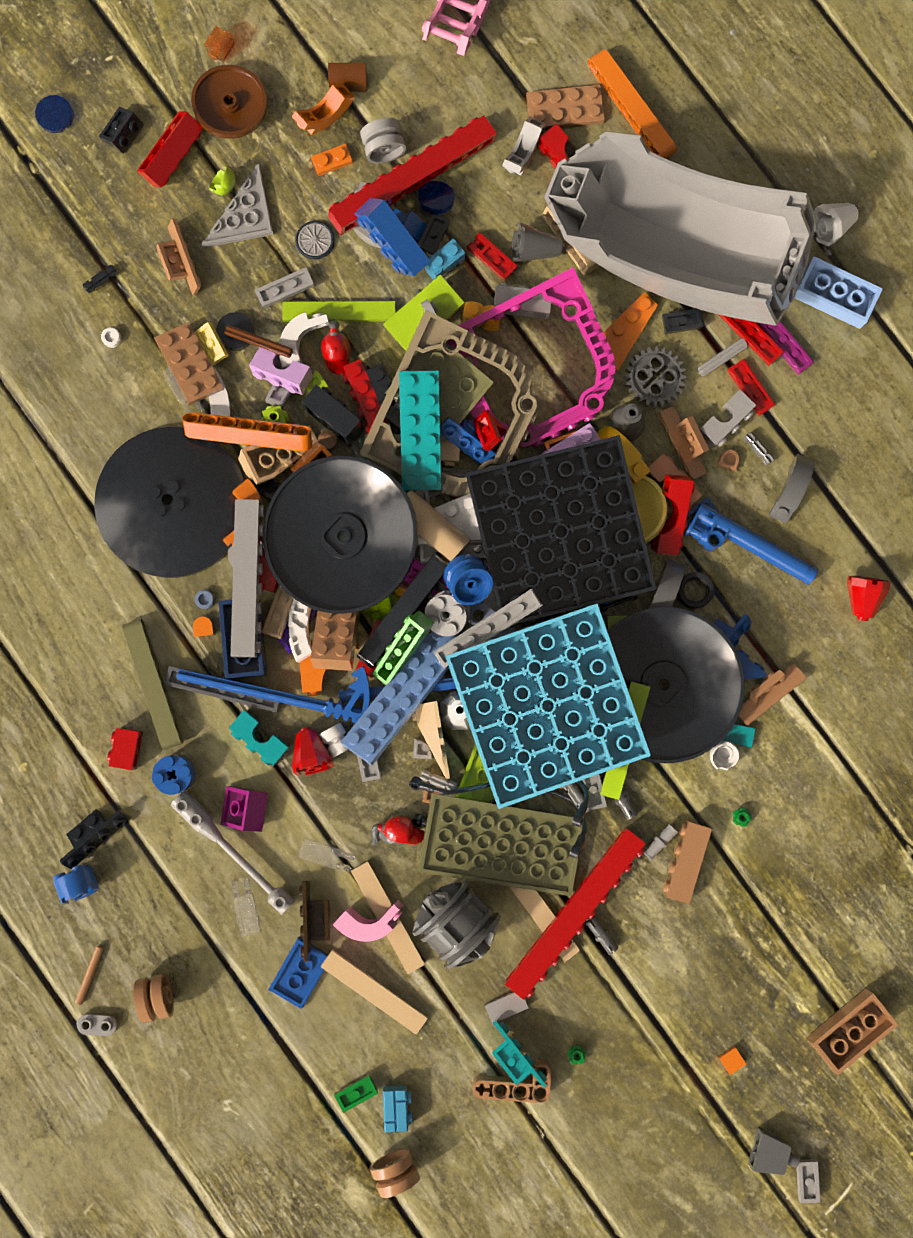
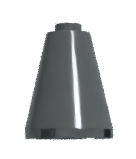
(535, 244)
(628, 421)

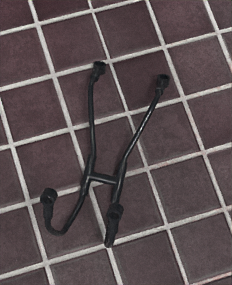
(579, 819)

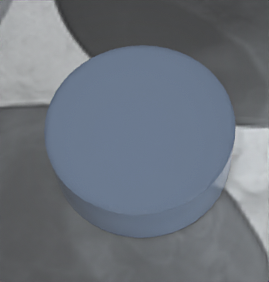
(204, 599)

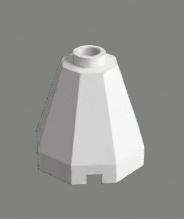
(834, 221)
(449, 715)

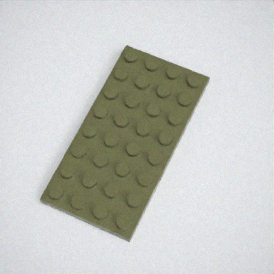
(499, 845)

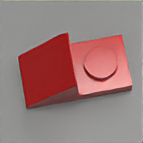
(488, 430)

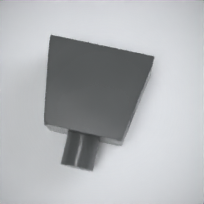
(771, 1154)

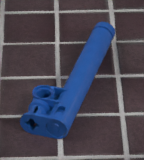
(710, 523)

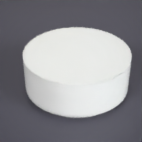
(111, 337)

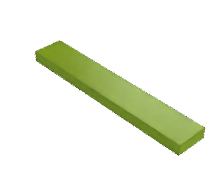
(341, 310)
(615, 778)

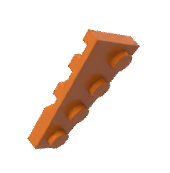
(628, 326)

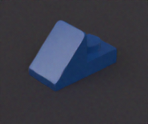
(412, 223)

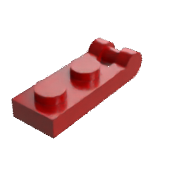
(492, 257)

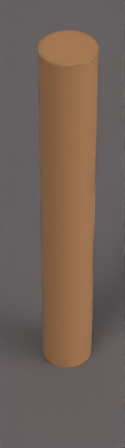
(89, 975)

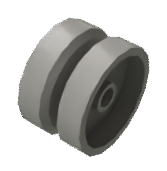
(383, 140)

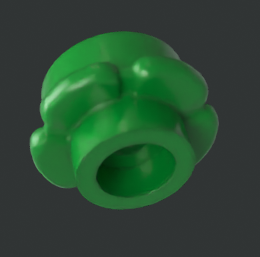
(738, 813)
(576, 1049)

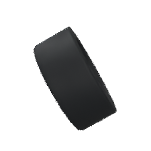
(709, 590)

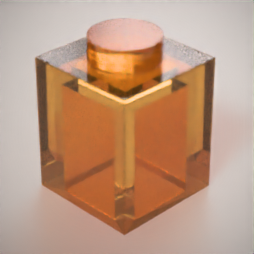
(219, 44)

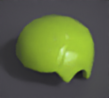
(223, 182)

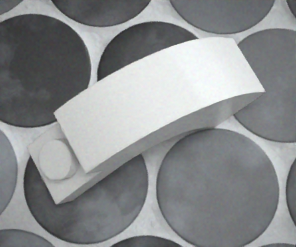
(296, 330)

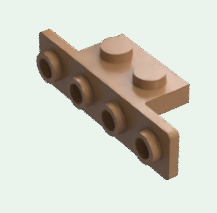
(176, 258)
(686, 440)
(770, 692)

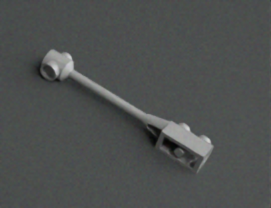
(202, 822)

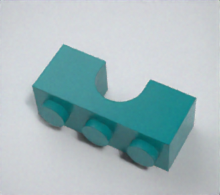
(245, 727)

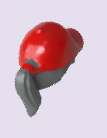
(335, 349)
(397, 830)

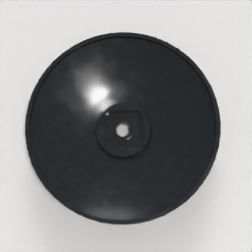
(305, 529)
(173, 537)
(702, 676)

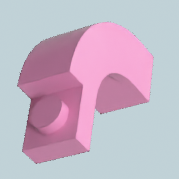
(363, 929)

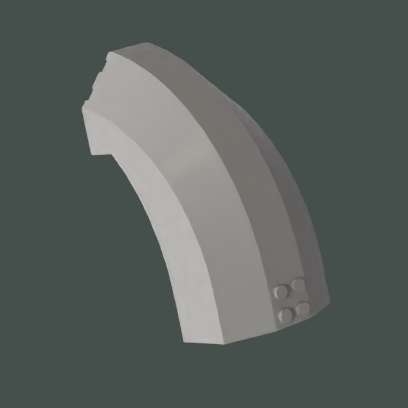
(682, 230)

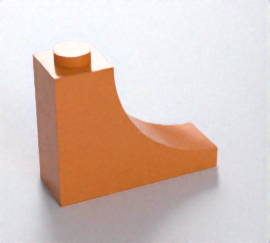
(312, 678)

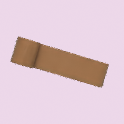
(509, 1093)

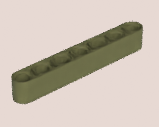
(152, 684)

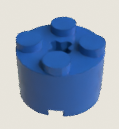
(163, 778)
(76, 884)

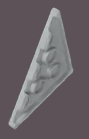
(245, 215)

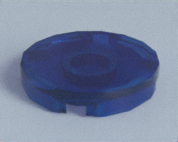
(54, 114)
(436, 197)

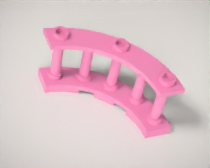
(469, 28)

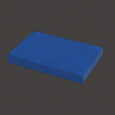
(298, 978)

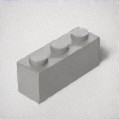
(533, 308)

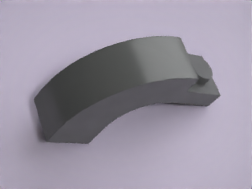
(794, 488)
(668, 584)

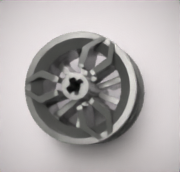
(456, 924)

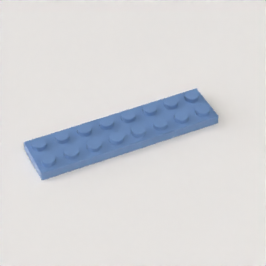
(397, 701)

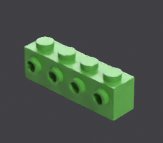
(403, 647)

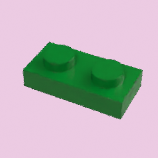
(356, 1093)

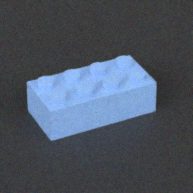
(837, 292)

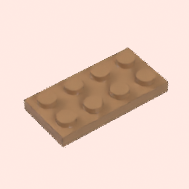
(567, 106)
(189, 363)

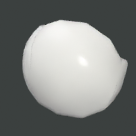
(724, 755)

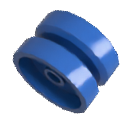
(468, 579)

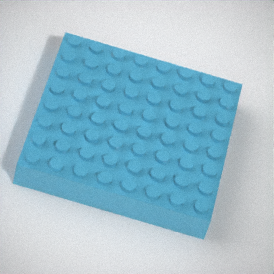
(547, 706)

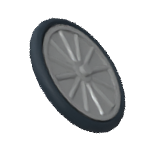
(314, 240)

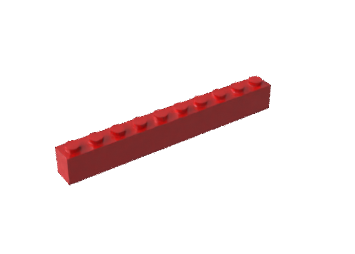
(415, 172)
(574, 913)

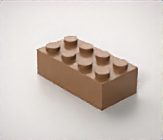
(335, 640)
(852, 1031)

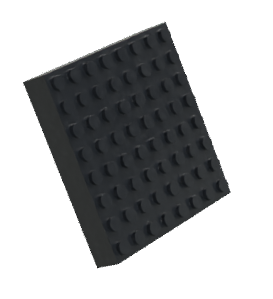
(562, 528)

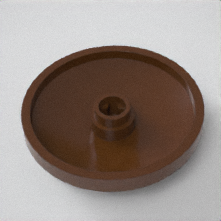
(229, 101)

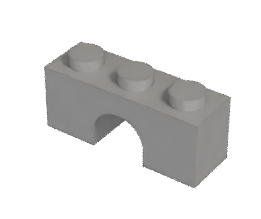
(738, 408)

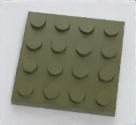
(459, 382)

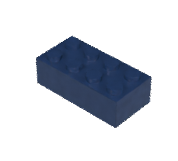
(239, 666)

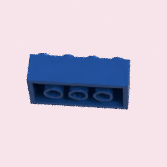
(392, 237)

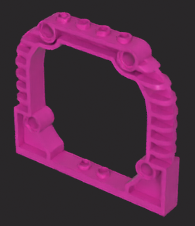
(562, 291)

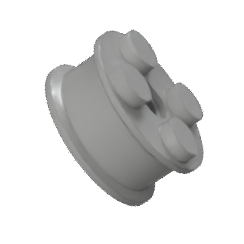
(445, 623)

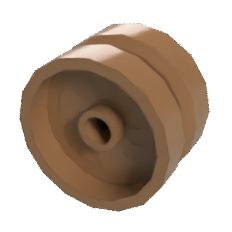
(153, 998)
(394, 1173)

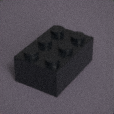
(333, 414)

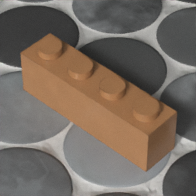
(687, 862)

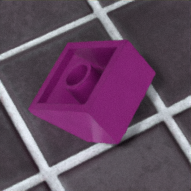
(244, 809)

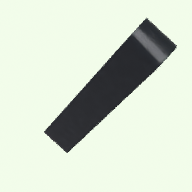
(408, 604)

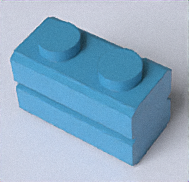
(445, 260)
(396, 1108)

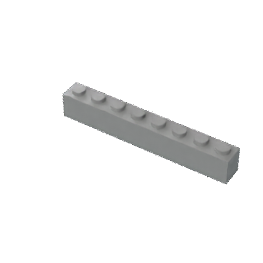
(246, 578)

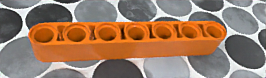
(631, 104)
(247, 431)

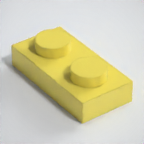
(211, 343)

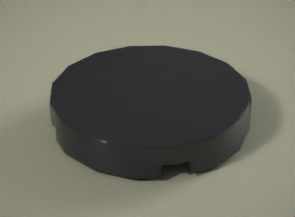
(239, 321)

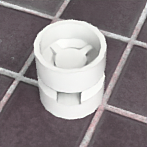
(333, 737)

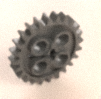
(666, 388)

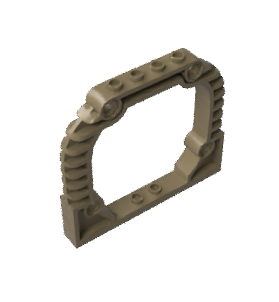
(431, 335)

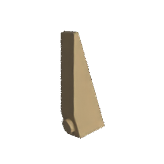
(266, 463)
(430, 725)

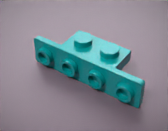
(513, 1060)

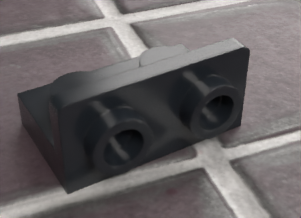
(121, 129)

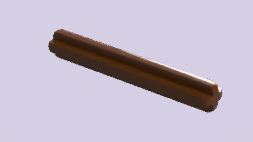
(258, 341)

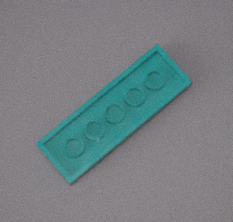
(420, 430)

